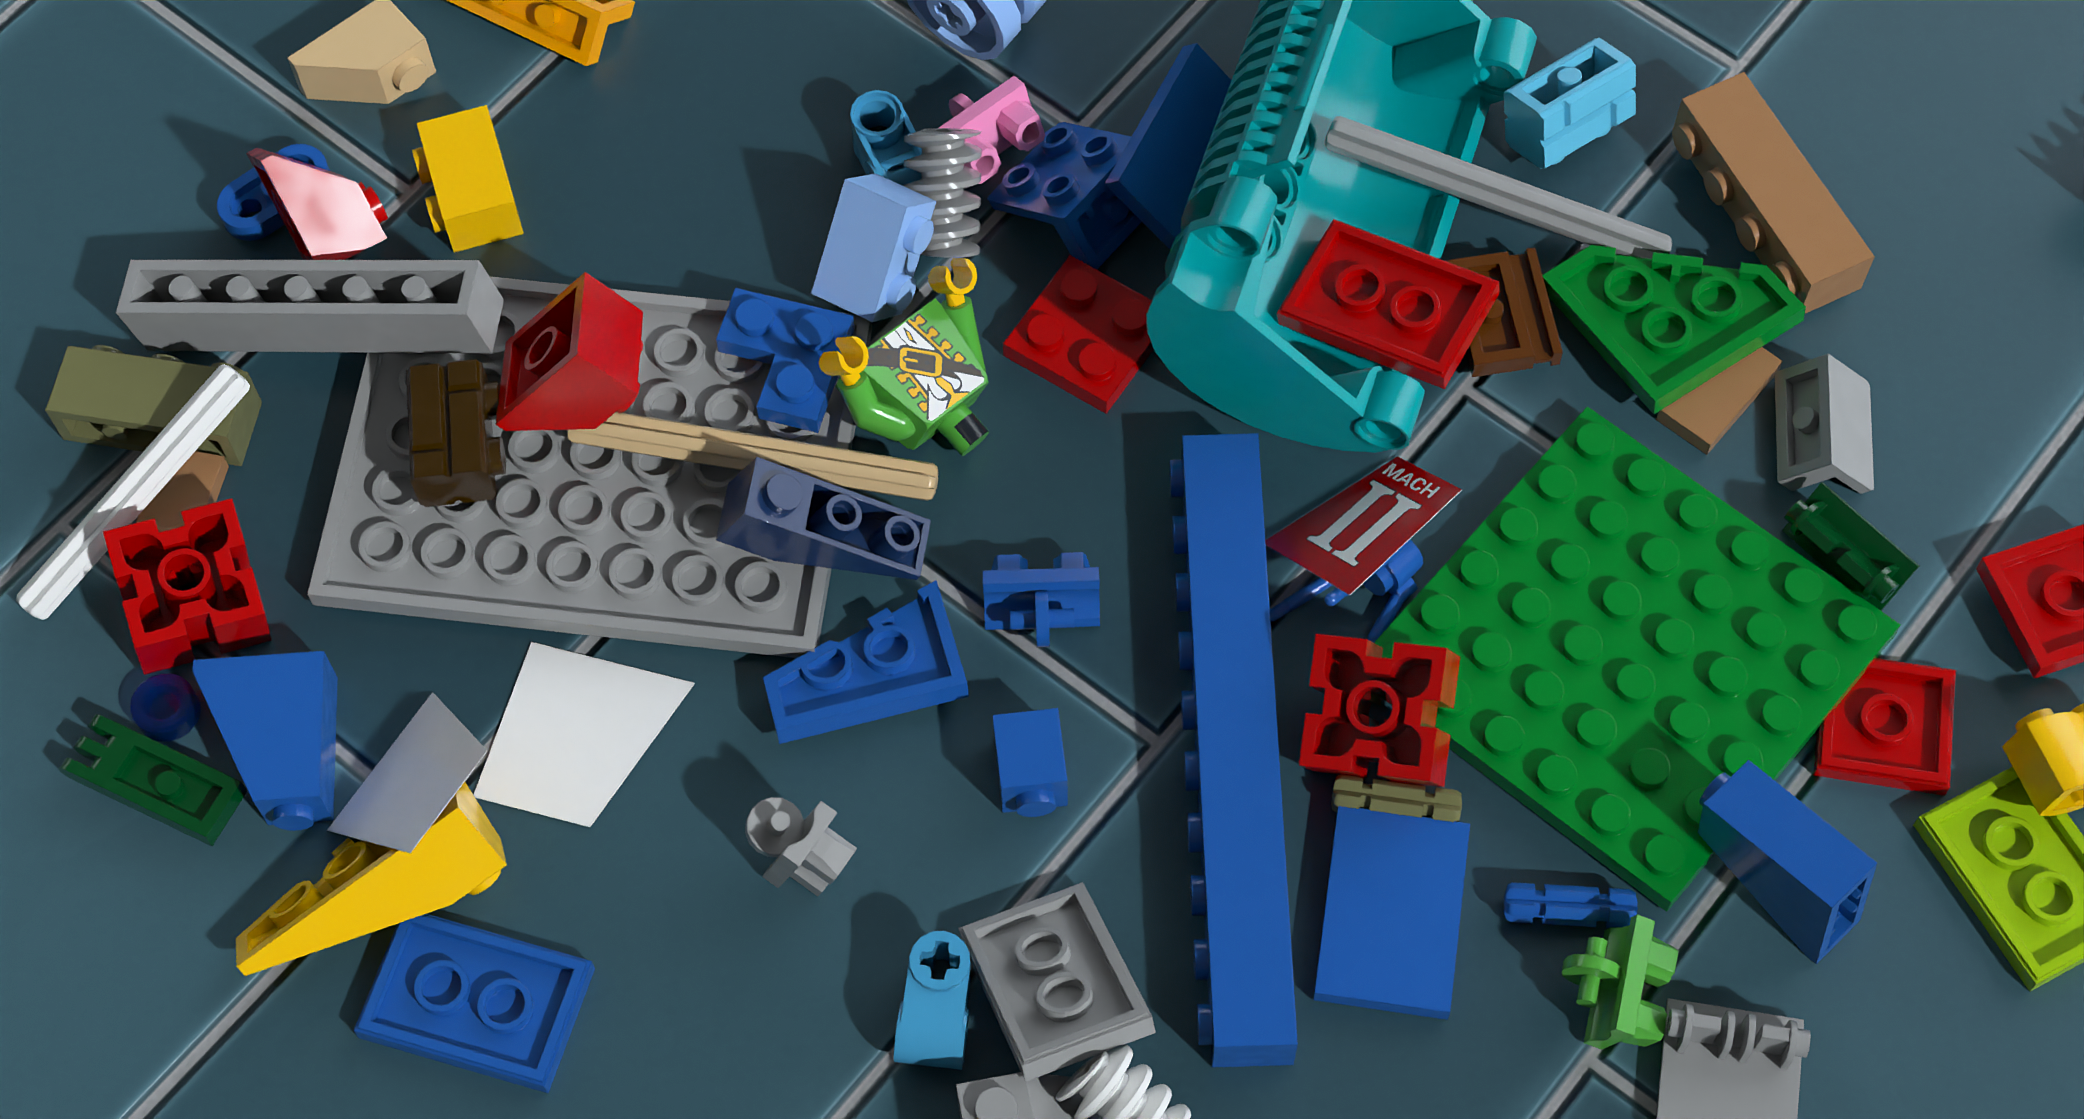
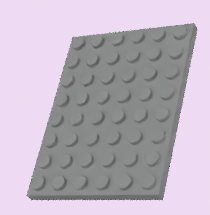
(577, 529)

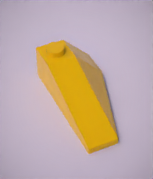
(378, 887)

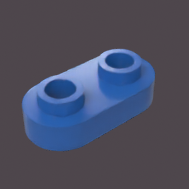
(249, 195)

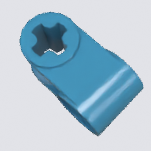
(884, 150)
(935, 1012)

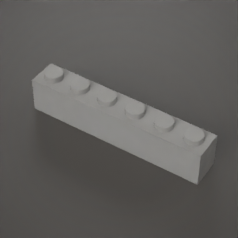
(311, 305)

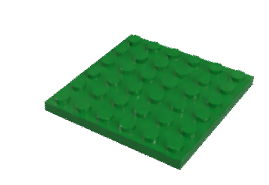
(1633, 650)

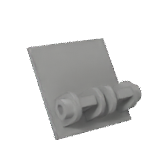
(1729, 1063)

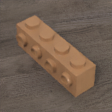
(1771, 192)

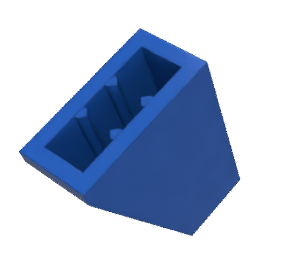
(279, 730)
(1787, 858)

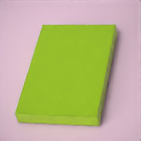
(2015, 873)

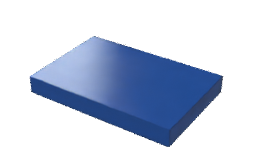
(1170, 143)
(1392, 913)
(475, 1000)

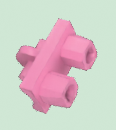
(1003, 118)

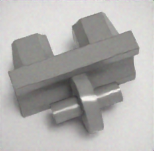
(804, 847)

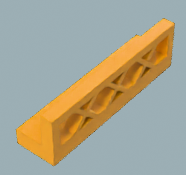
(564, 26)

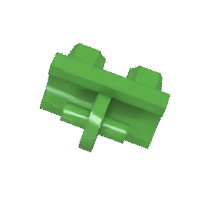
(1613, 981)

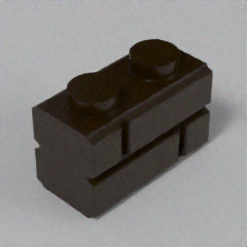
(453, 433)

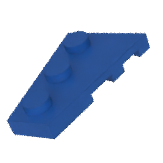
(882, 671)

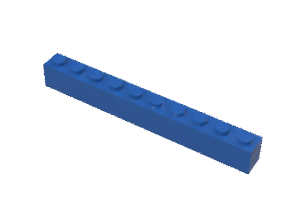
(1234, 756)

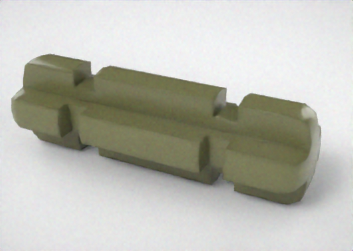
(1396, 798)

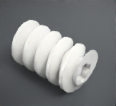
(1120, 1092)

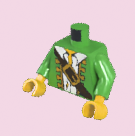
(920, 371)

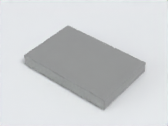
(1056, 981)

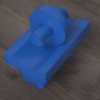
(1041, 597)

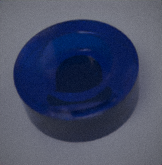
(165, 707)

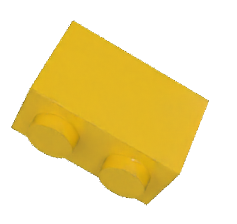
(468, 179)

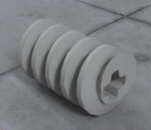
(944, 181)

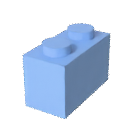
(874, 247)

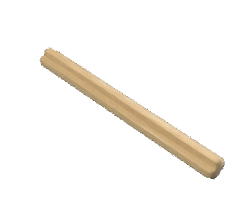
(738, 449)

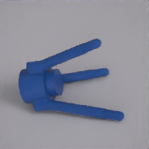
(1391, 577)

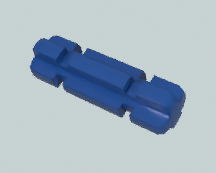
(1569, 905)

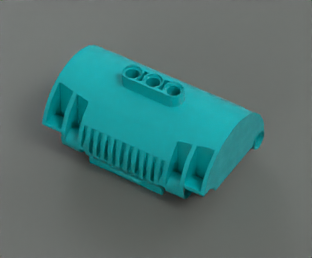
(1276, 188)

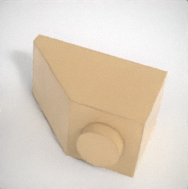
(364, 58)

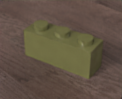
(131, 398)

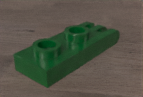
(156, 780)

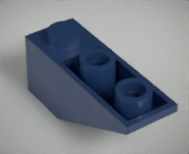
(819, 524)

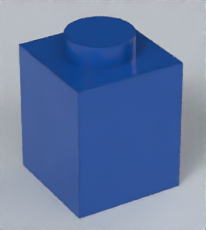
(1030, 762)

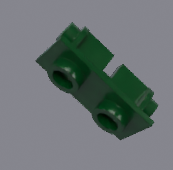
(1849, 546)

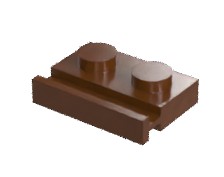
(1521, 321)

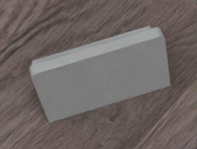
(1823, 425)

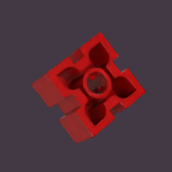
(203, 552)
(1354, 678)

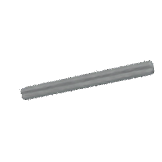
(1493, 190)

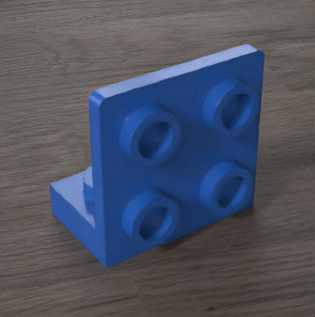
(1066, 187)

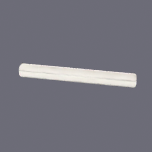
(133, 491)

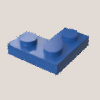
(791, 340)

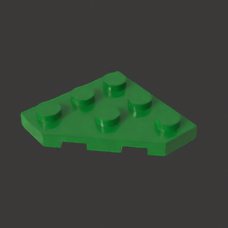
(1670, 317)

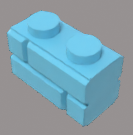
(1570, 103)

